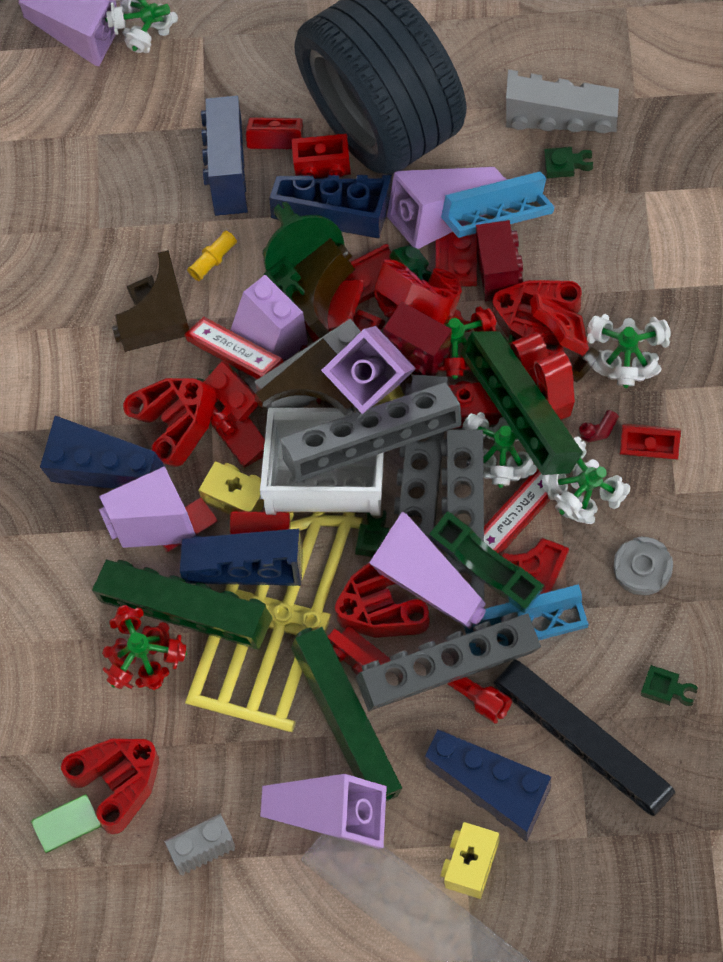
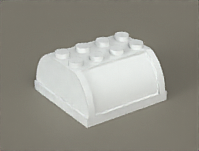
(344, 489)

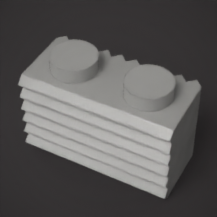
(200, 844)

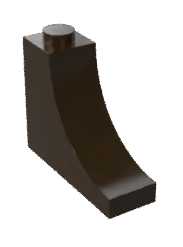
(321, 276)
(156, 317)
(307, 379)

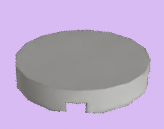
(643, 566)

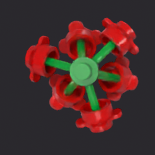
(480, 321)
(151, 641)

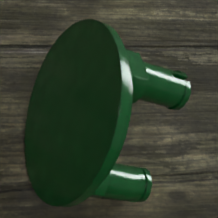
(298, 236)

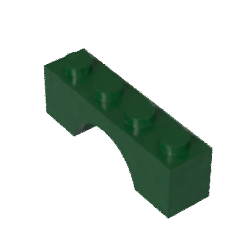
(485, 563)

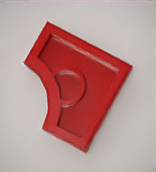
(563, 323)
(542, 562)

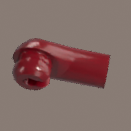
(600, 431)

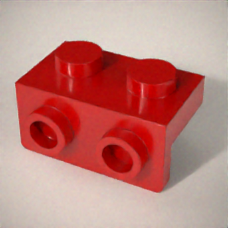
(355, 649)

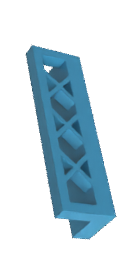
(493, 199)
(543, 606)

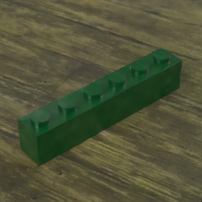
(521, 403)
(183, 603)

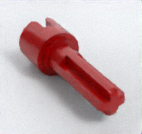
(487, 701)

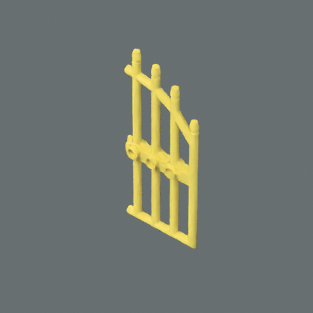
(285, 618)

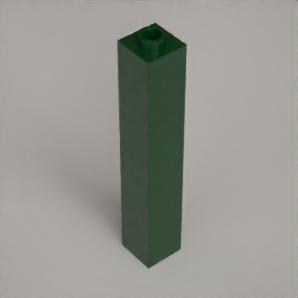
(343, 710)

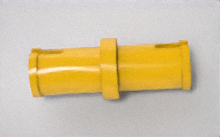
(212, 256)

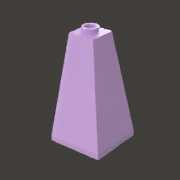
(74, 23)
(420, 195)
(420, 568)
(330, 805)

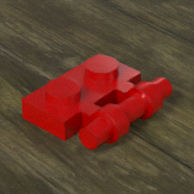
(234, 395)

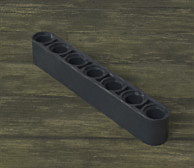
(584, 738)

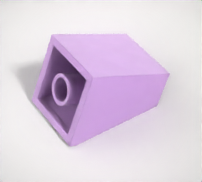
(270, 319)
(368, 369)
(146, 512)

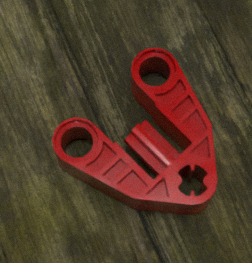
(433, 298)
(518, 317)
(550, 373)
(184, 406)
(375, 609)
(102, 758)

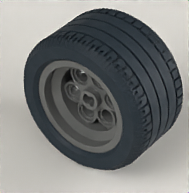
(381, 80)

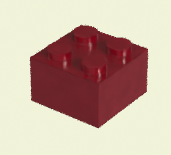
(498, 257)
(419, 339)

